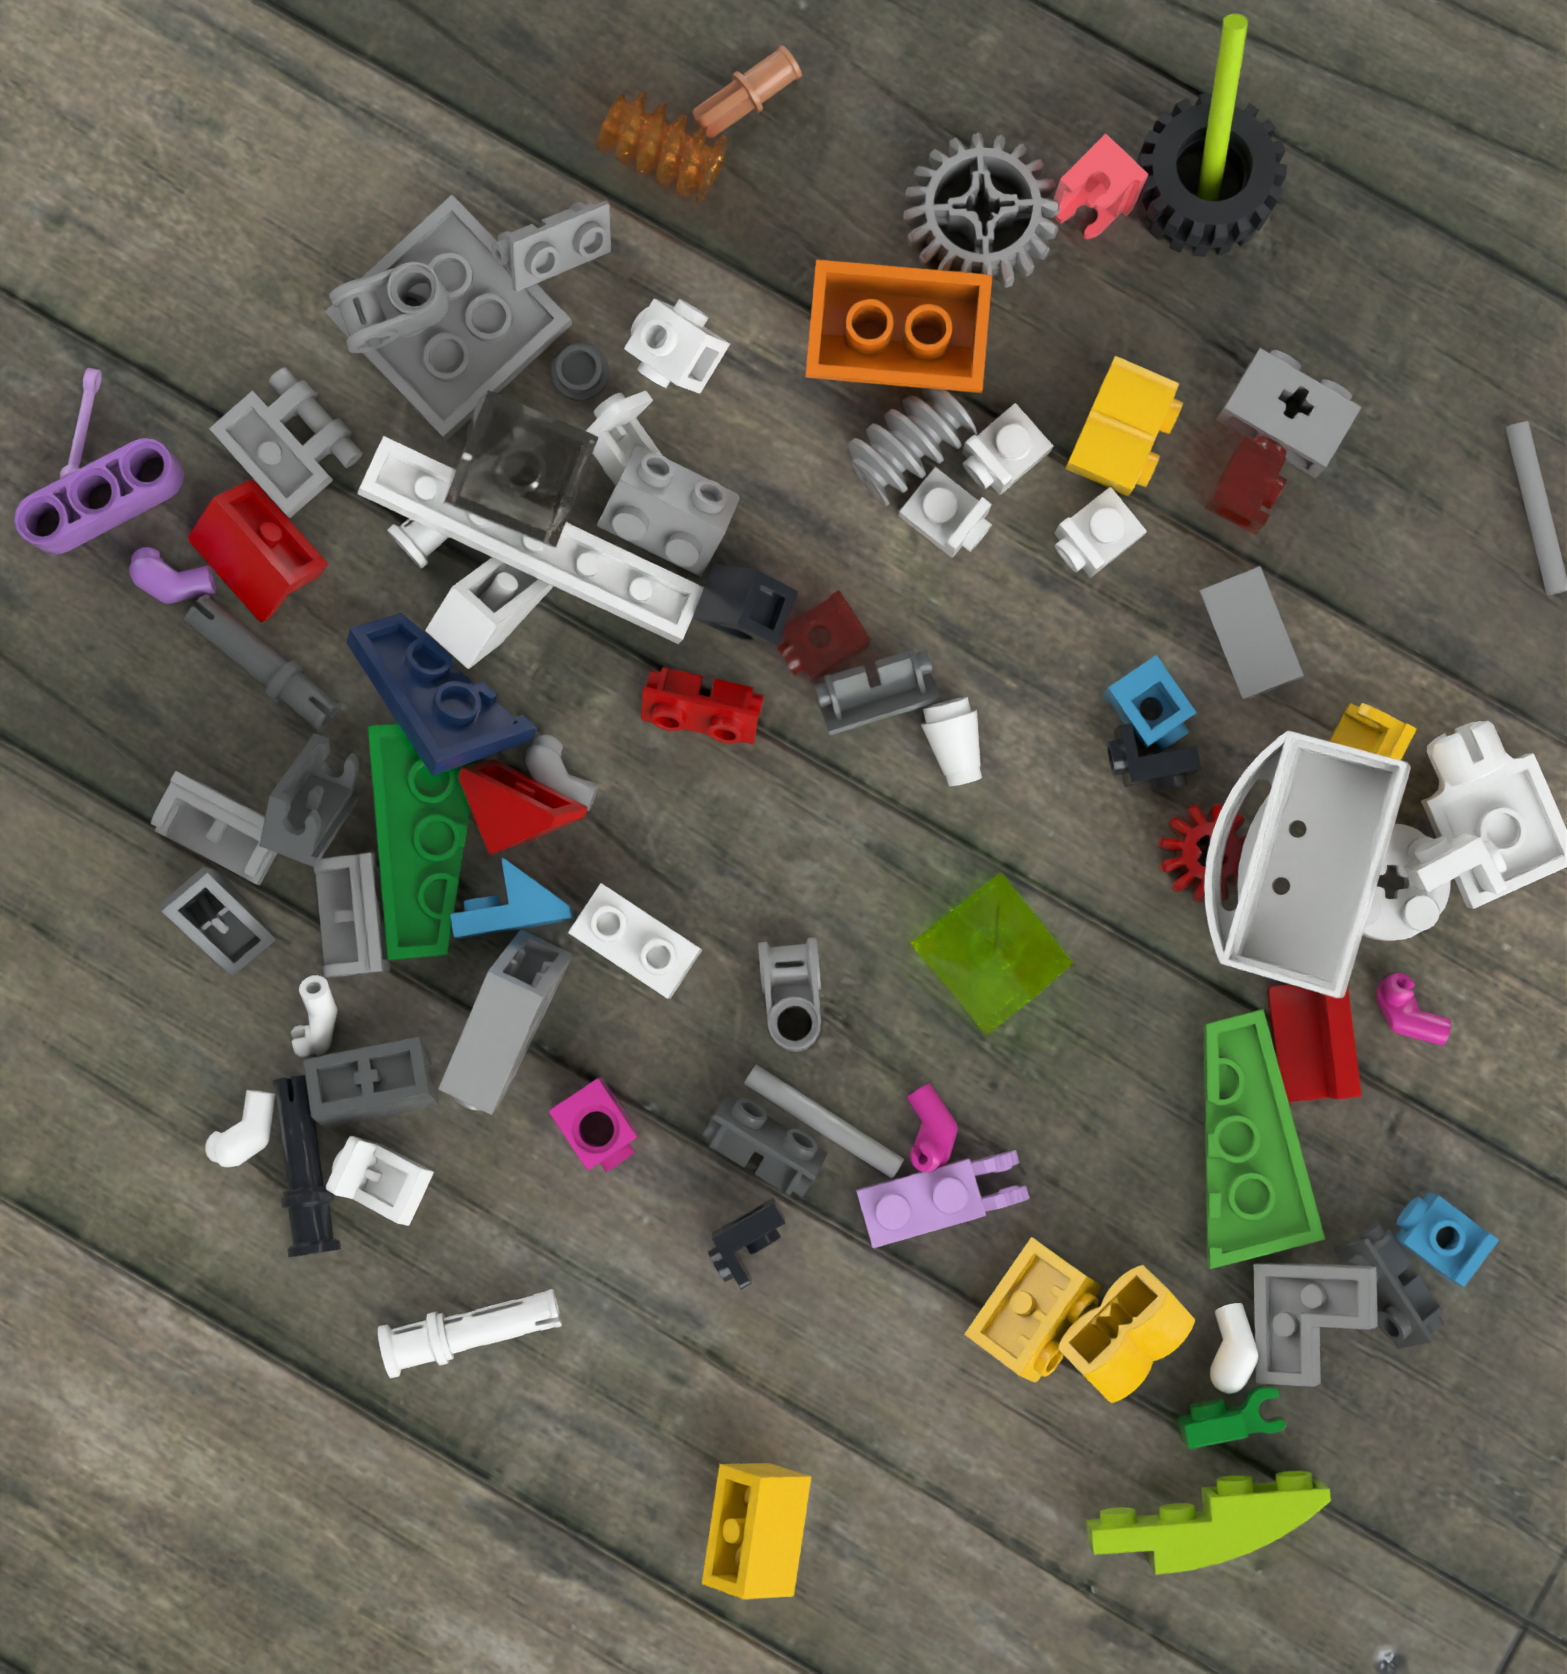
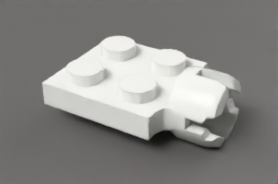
(1500, 801)

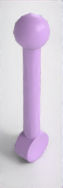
(91, 385)

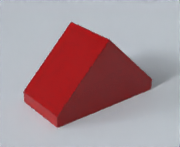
(513, 806)

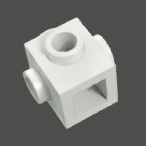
(675, 345)

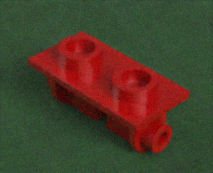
(674, 704)

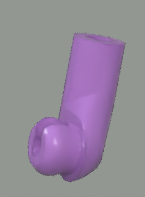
(164, 582)

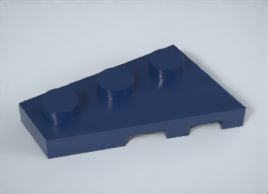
(432, 701)

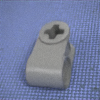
(385, 306)
(791, 987)

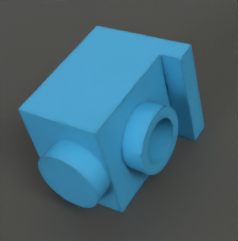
(1152, 683)
(1465, 1251)

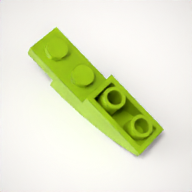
(1233, 1522)

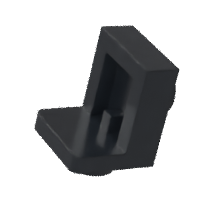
(1163, 769)

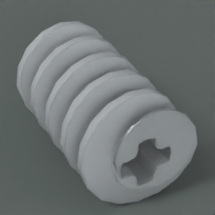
(908, 440)

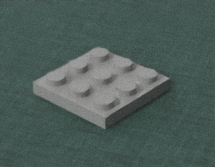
(483, 336)

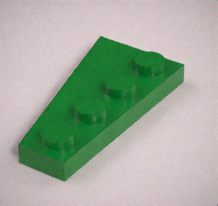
(419, 844)

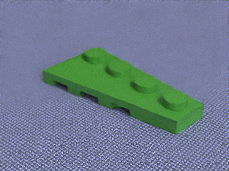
(1253, 1158)

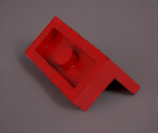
(255, 548)
(1314, 1043)

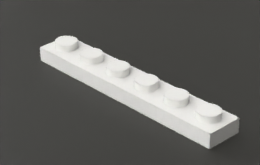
(578, 564)

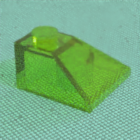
(991, 954)

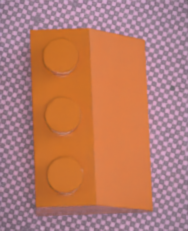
(899, 326)

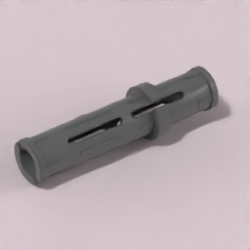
(281, 678)

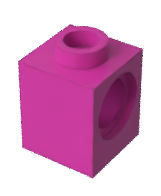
(570, 1116)

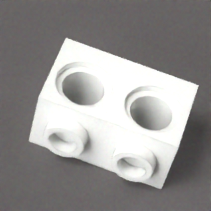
(635, 941)

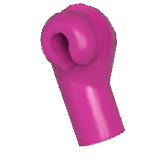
(1403, 1012)
(936, 1131)

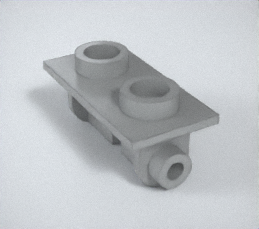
(557, 246)

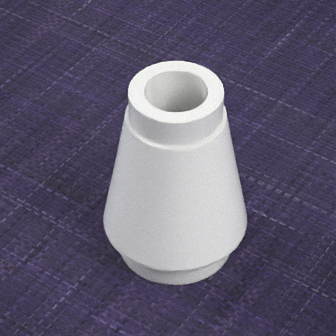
(954, 739)

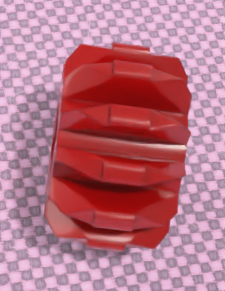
(1188, 852)

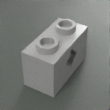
(1319, 421)

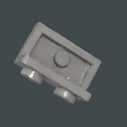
(669, 510)

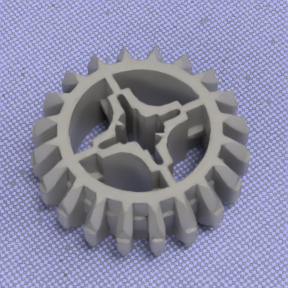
(1002, 208)

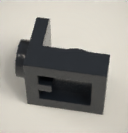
(754, 1230)

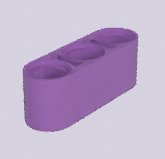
(72, 494)

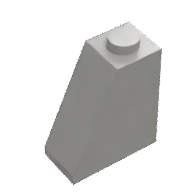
(504, 1021)

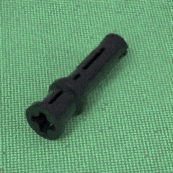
(307, 1195)

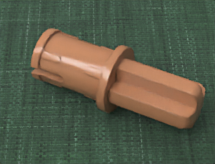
(747, 92)

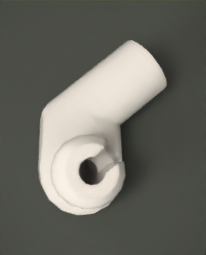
(322, 1016)
(247, 1136)
(1237, 1352)

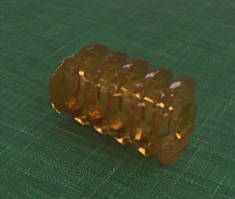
(662, 146)

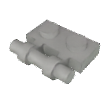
(273, 454)

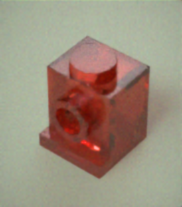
(1248, 483)
(846, 634)

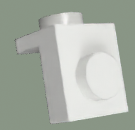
(620, 431)
(1445, 860)
(379, 1179)

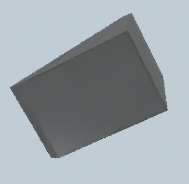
(218, 920)

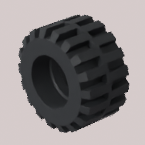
(1200, 221)

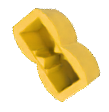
(1123, 427)
(1126, 1334)

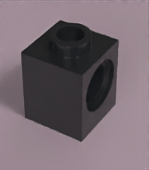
(745, 604)

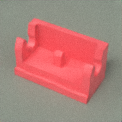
(1103, 181)

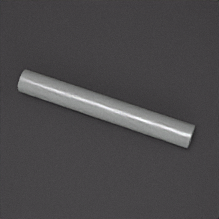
(1537, 508)
(824, 1121)

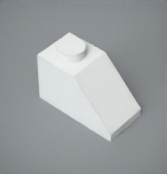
(485, 610)

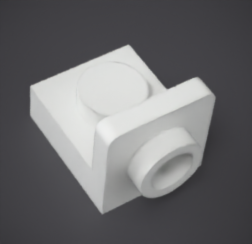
(1005, 450)
(947, 514)
(1098, 533)

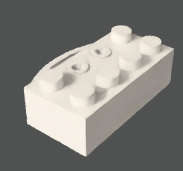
(1332, 870)

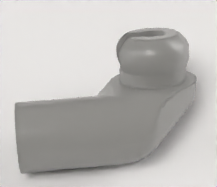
(547, 767)

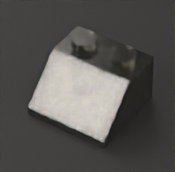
(519, 468)

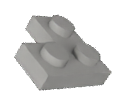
(1292, 1307)

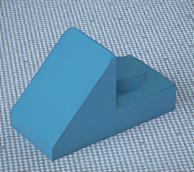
(528, 907)

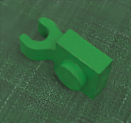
(1216, 1423)

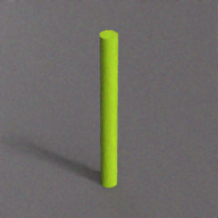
(1222, 106)

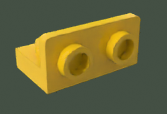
(1033, 1311)

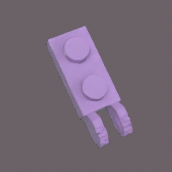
(935, 1199)

